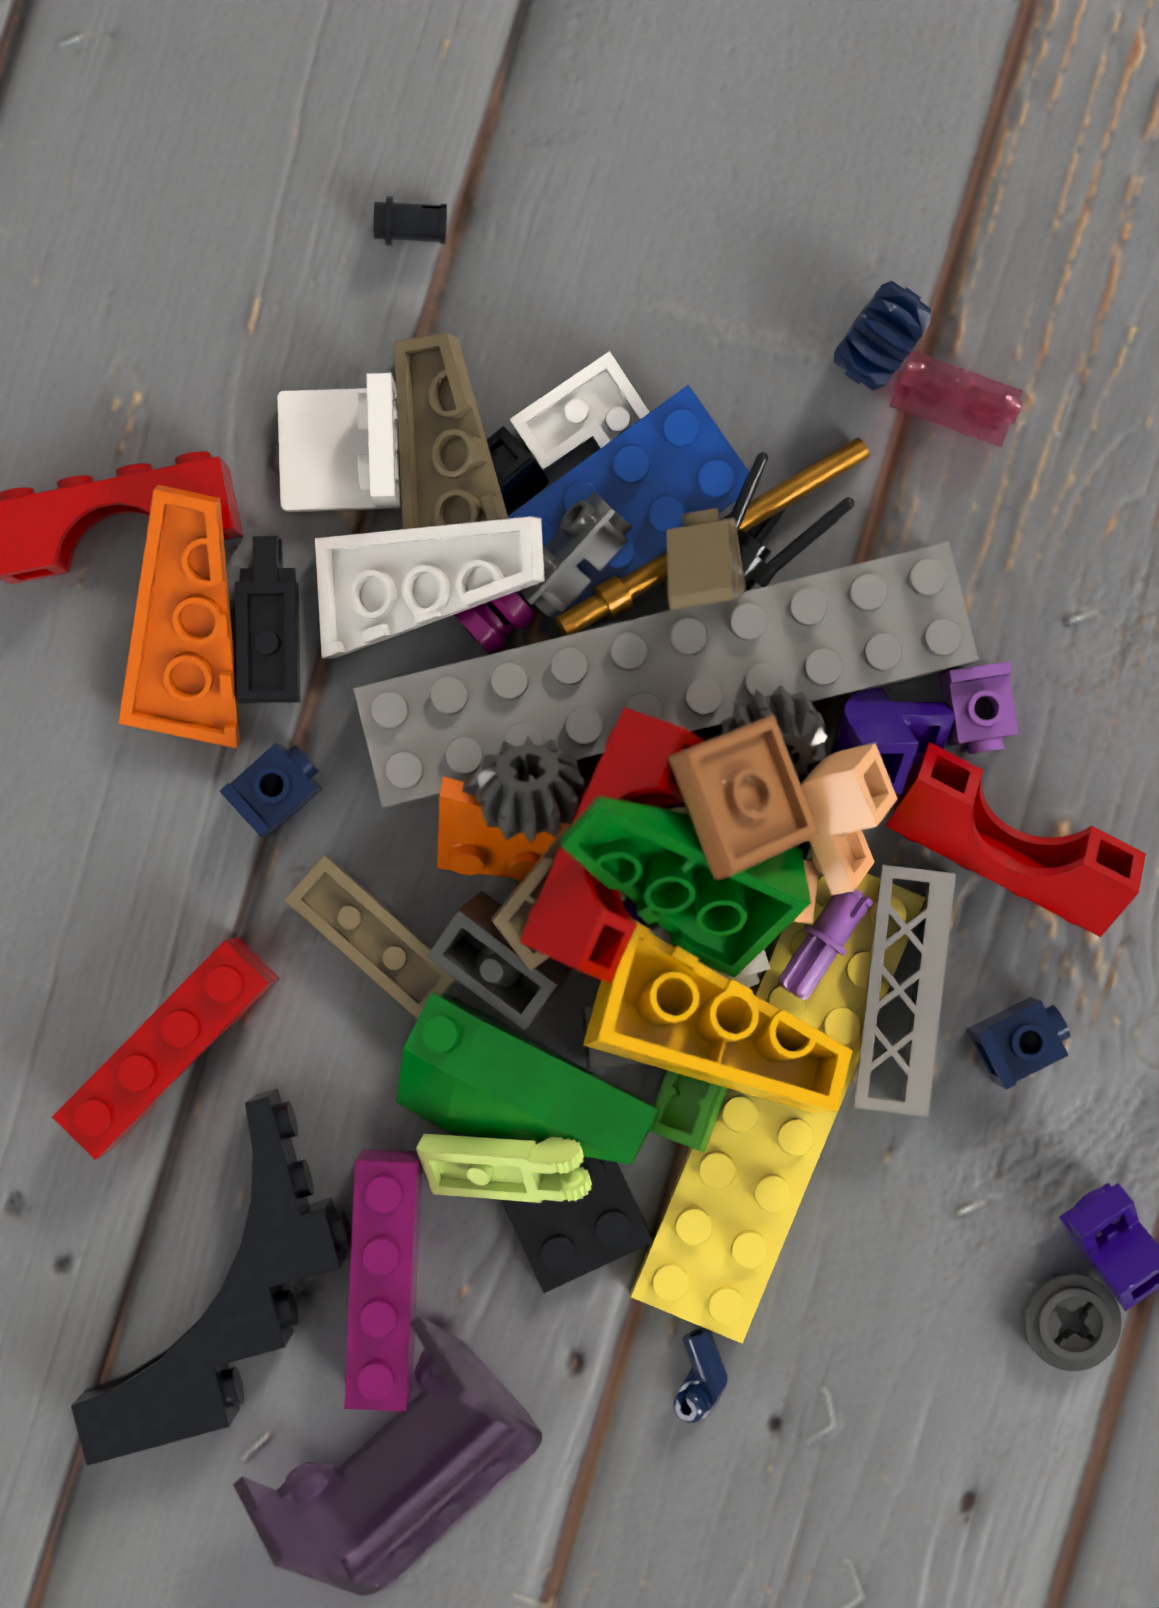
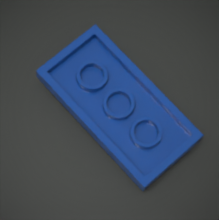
(650, 476)

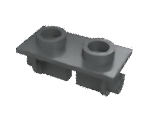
(587, 532)

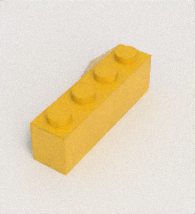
(713, 1029)

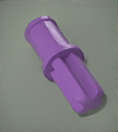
(823, 942)

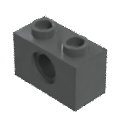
(488, 966)

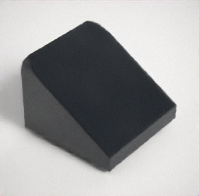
(515, 469)

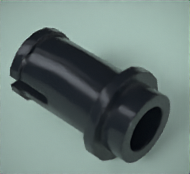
(409, 222)

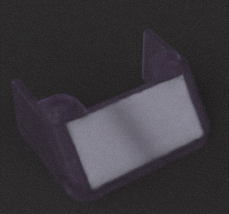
(406, 1483)

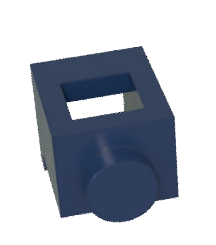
(269, 813)
(999, 1038)

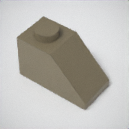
(703, 560)

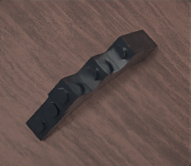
(190, 1383)

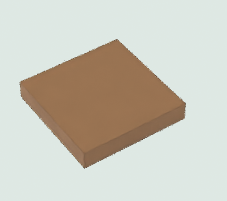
(743, 797)

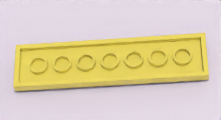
(745, 1189)

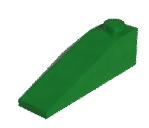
(664, 871)
(499, 1084)

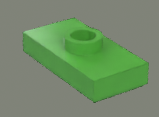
(687, 1110)

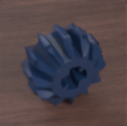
(882, 335)

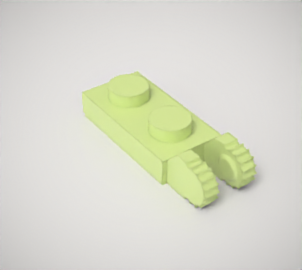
(504, 1168)

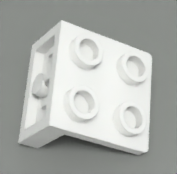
(340, 448)

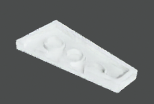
(415, 576)

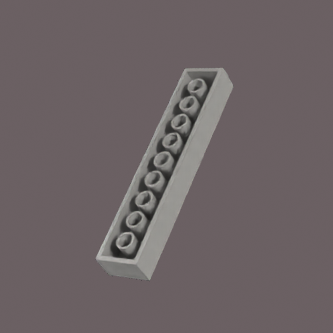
(681, 665)

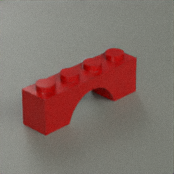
(45, 527)
(1076, 876)
(576, 913)
(165, 1047)

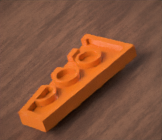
(181, 636)
(473, 847)

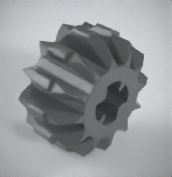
(797, 721)
(529, 789)

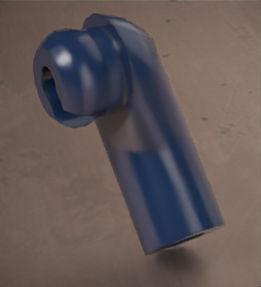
(704, 1381)

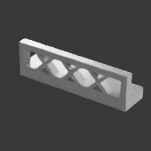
(927, 991)

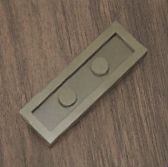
(369, 935)

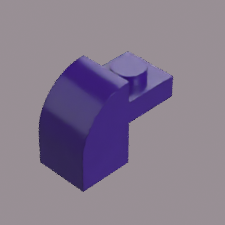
(896, 728)
(1115, 1243)

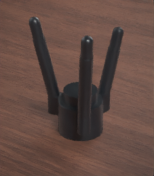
(751, 547)

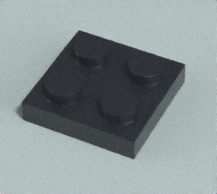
(582, 1235)

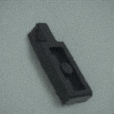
(267, 627)

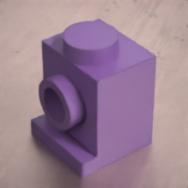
(963, 688)

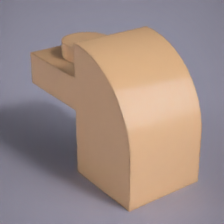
(846, 796)

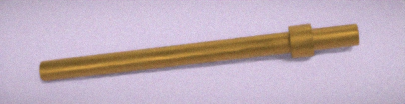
(616, 594)

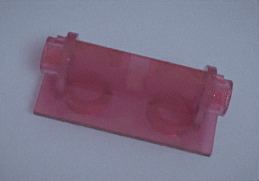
(956, 398)

